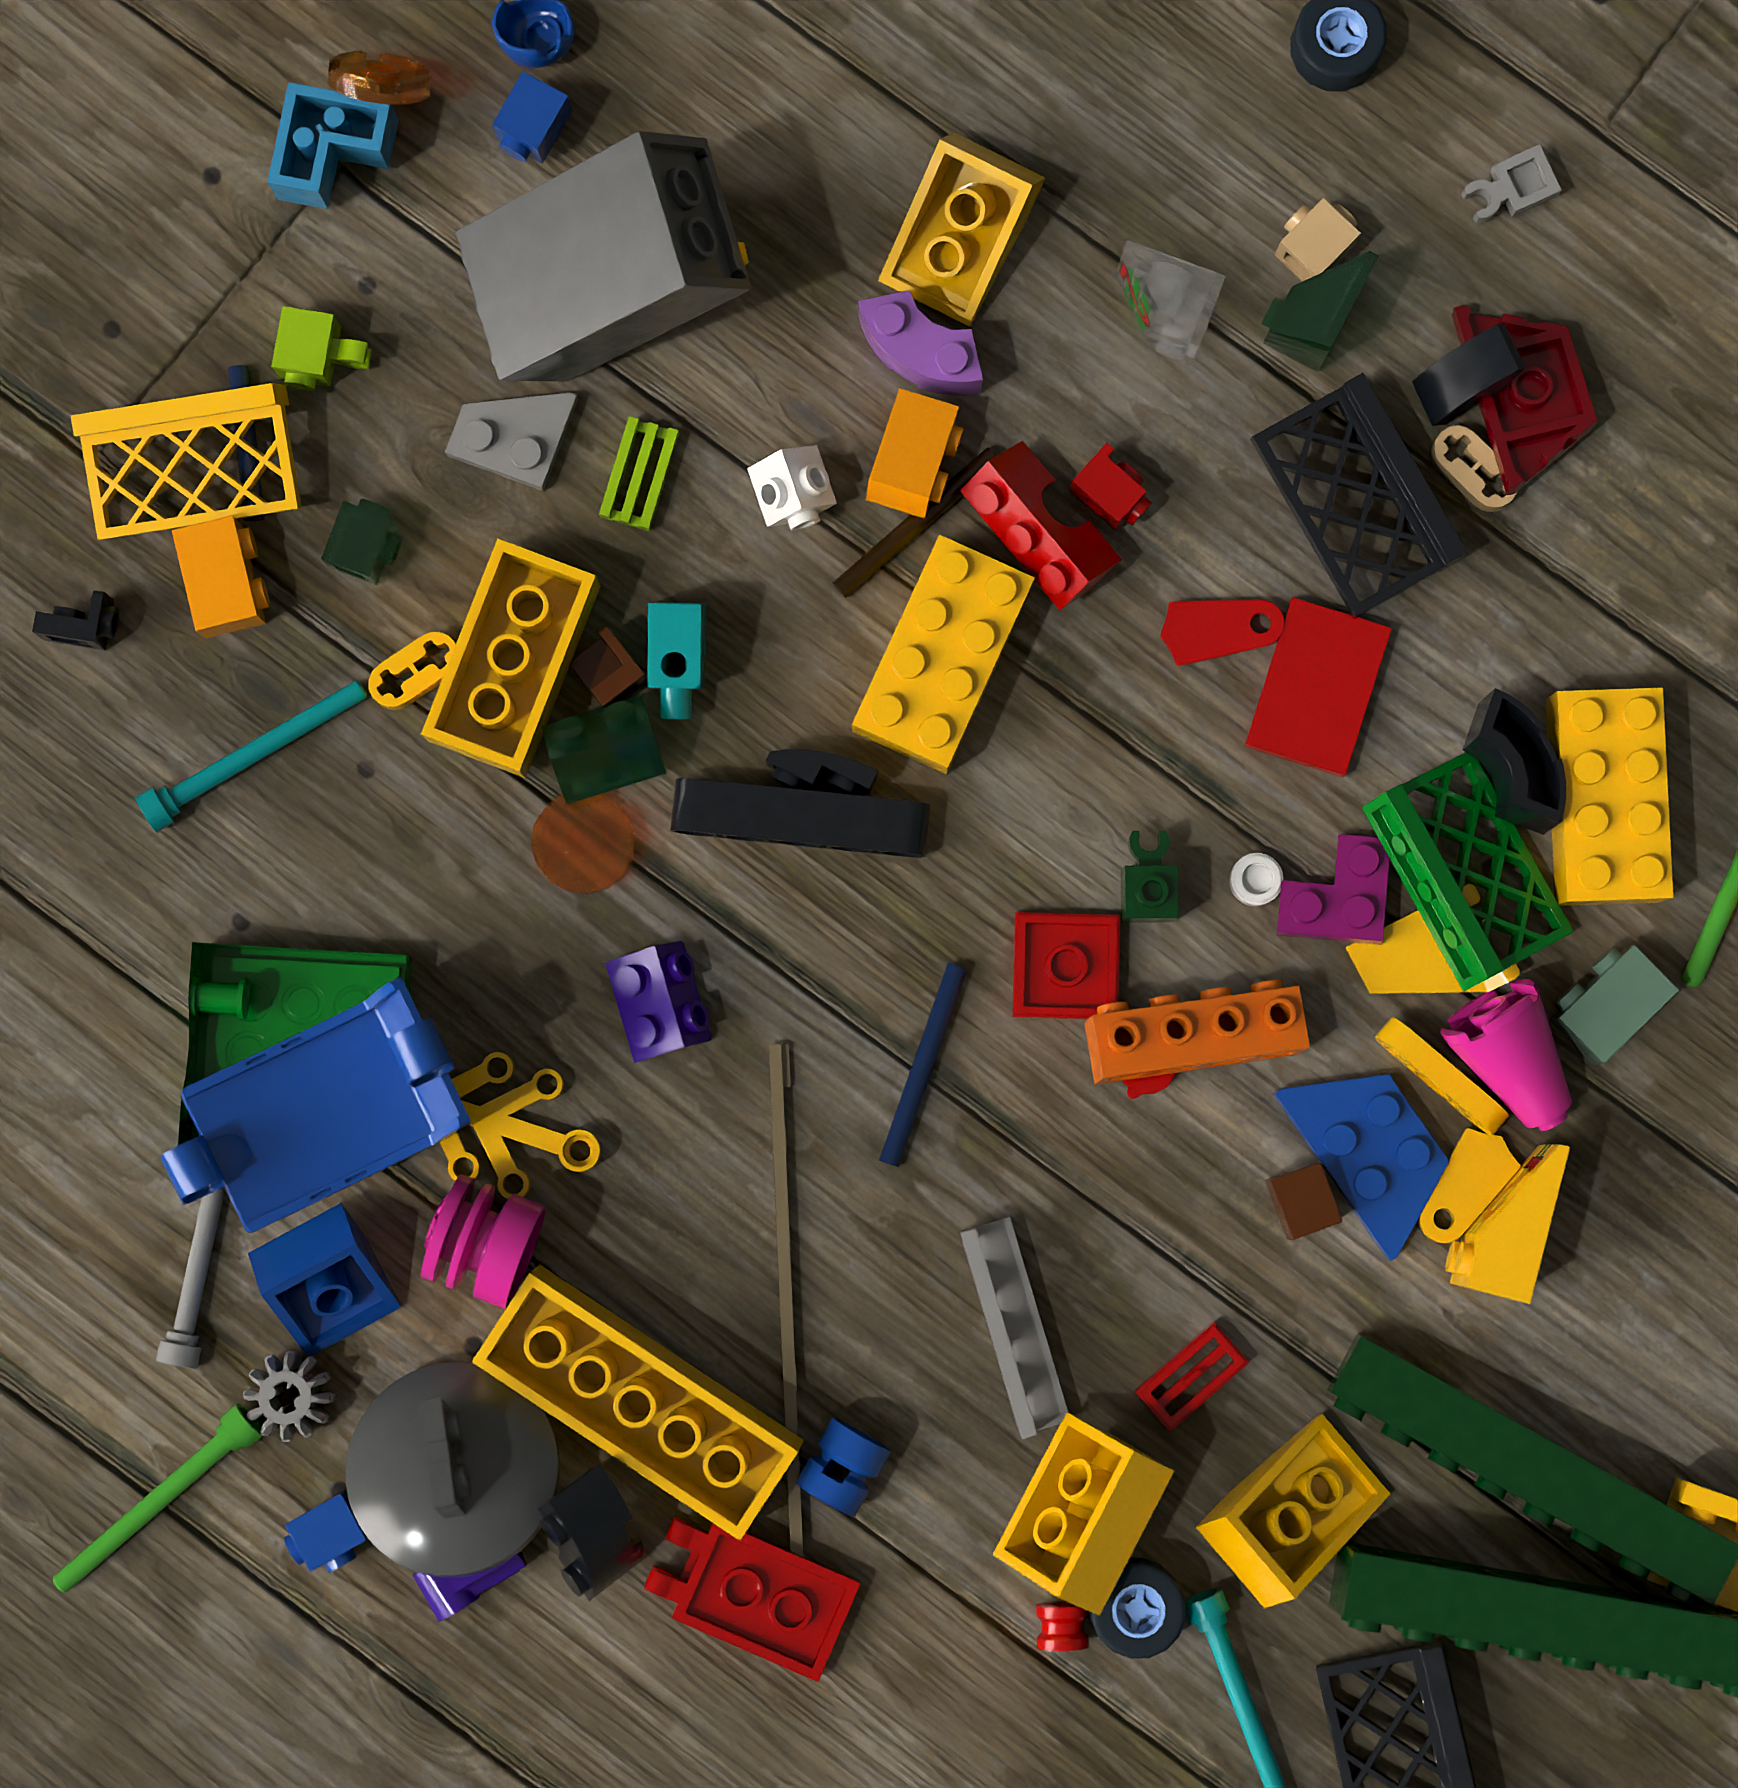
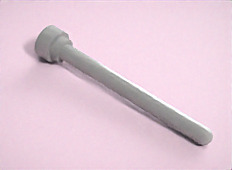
(181, 1343)

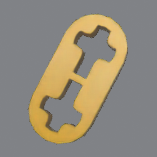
(407, 660)

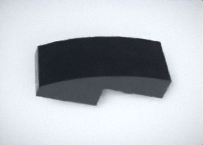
(1468, 373)
(805, 767)

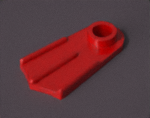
(1217, 628)

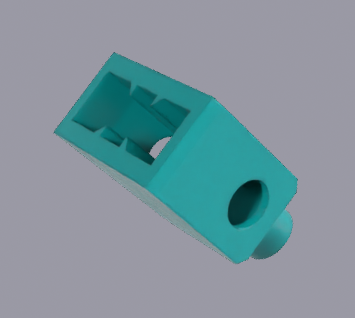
(682, 630)

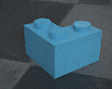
(317, 132)

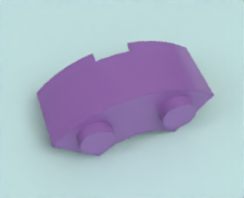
(917, 348)

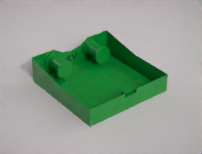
(263, 995)

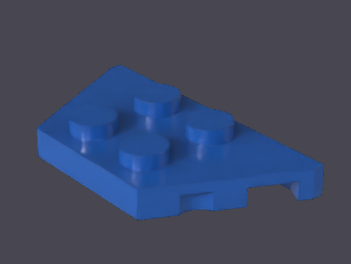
(1370, 1150)

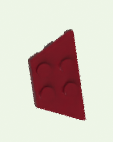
(1540, 408)

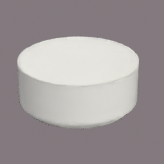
(1256, 879)

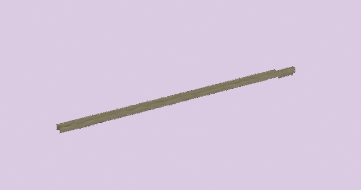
(779, 1078)

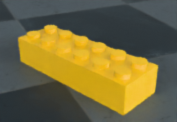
(638, 1401)

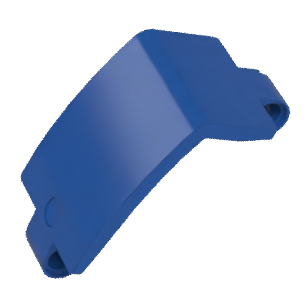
(319, 1111)

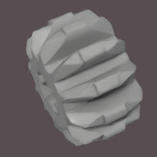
(272, 1387)

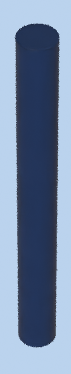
(923, 1064)

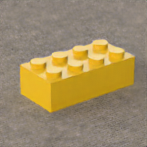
(942, 654)
(511, 658)
(1617, 801)

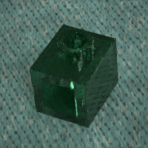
(362, 541)

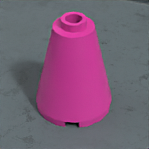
(1513, 1053)

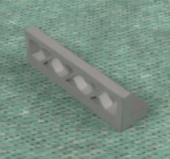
(1014, 1326)

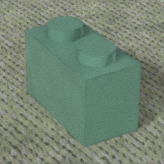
(1612, 1003)

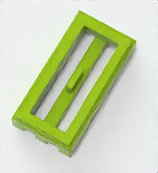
(651, 432)

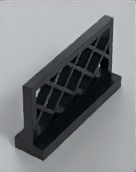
(1398, 475)
(1439, 1712)

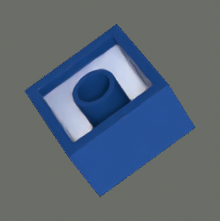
(323, 1280)

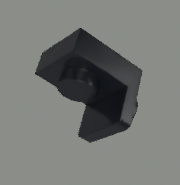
(70, 627)

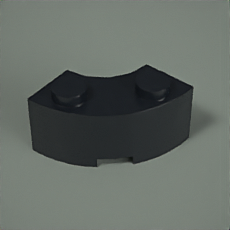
(1520, 761)
(591, 1533)

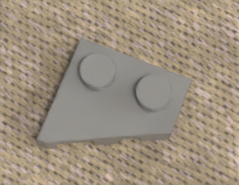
(513, 436)

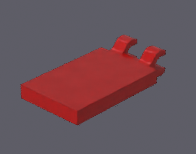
(756, 1596)

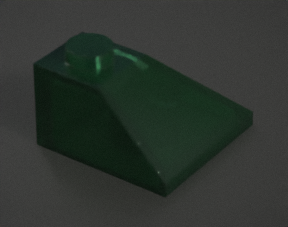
(1316, 311)

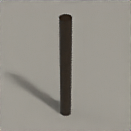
(908, 529)

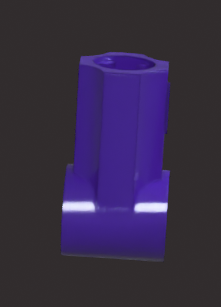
(451, 1595)

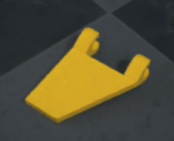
(1412, 960)

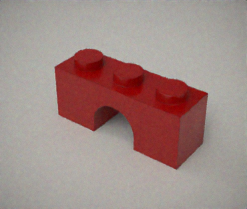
(1060, 557)

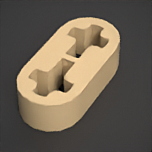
(1463, 476)

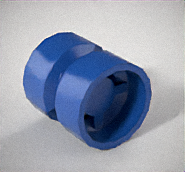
(852, 1450)

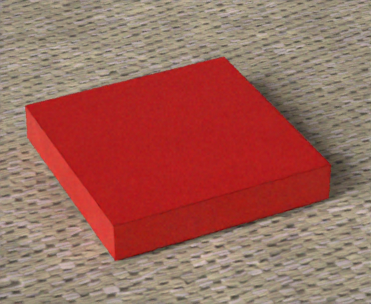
(1064, 964)

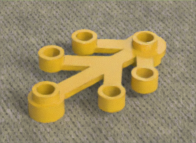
(493, 1121)

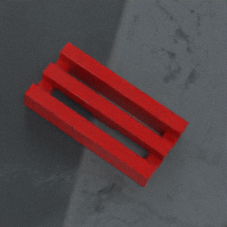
(1157, 1405)

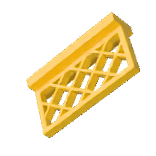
(183, 415)

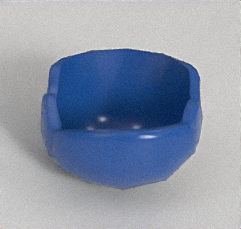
(533, 31)

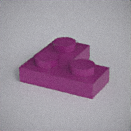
(1348, 909)

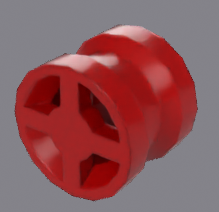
(1062, 1626)

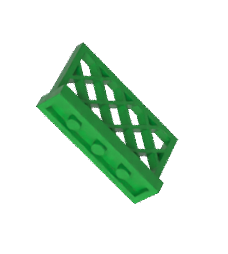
(1438, 885)

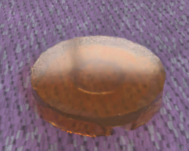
(381, 81)
(583, 843)

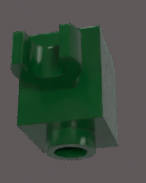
(1149, 888)

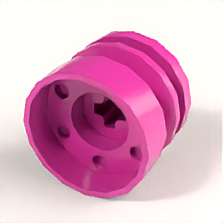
(482, 1241)

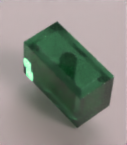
(603, 749)

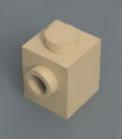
(1317, 239)

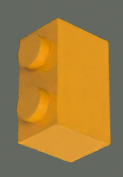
(913, 453)
(220, 576)

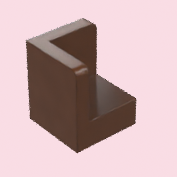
(608, 670)
(1303, 1201)

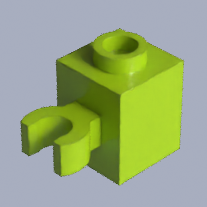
(310, 348)

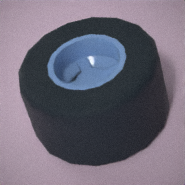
(1343, 23)
(1149, 1620)

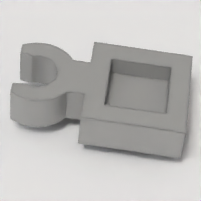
(1518, 182)

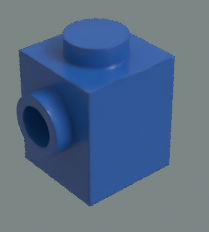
(531, 119)
(325, 1535)

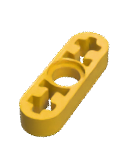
(1441, 1076)

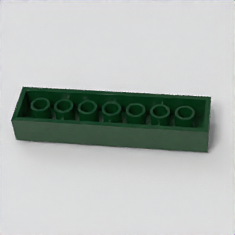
(1536, 1616)

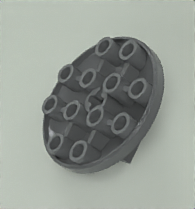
(451, 1470)

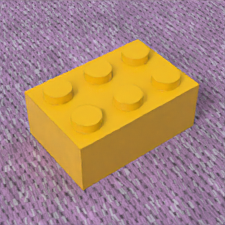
(1083, 1514)

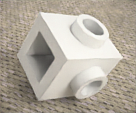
(792, 487)

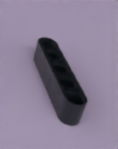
(800, 817)

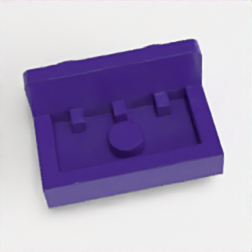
(659, 1000)

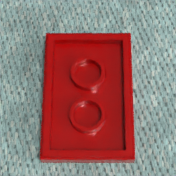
(1317, 687)

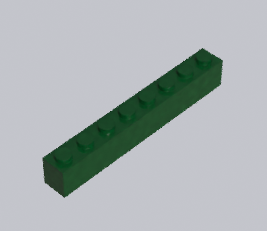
(1535, 1470)

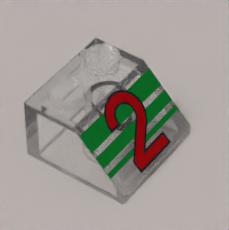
(1168, 298)

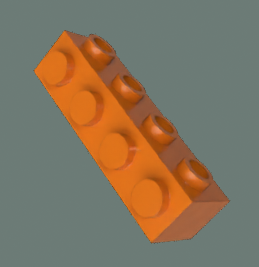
(1197, 1033)

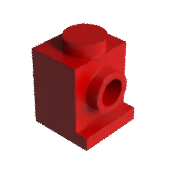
(1111, 489)

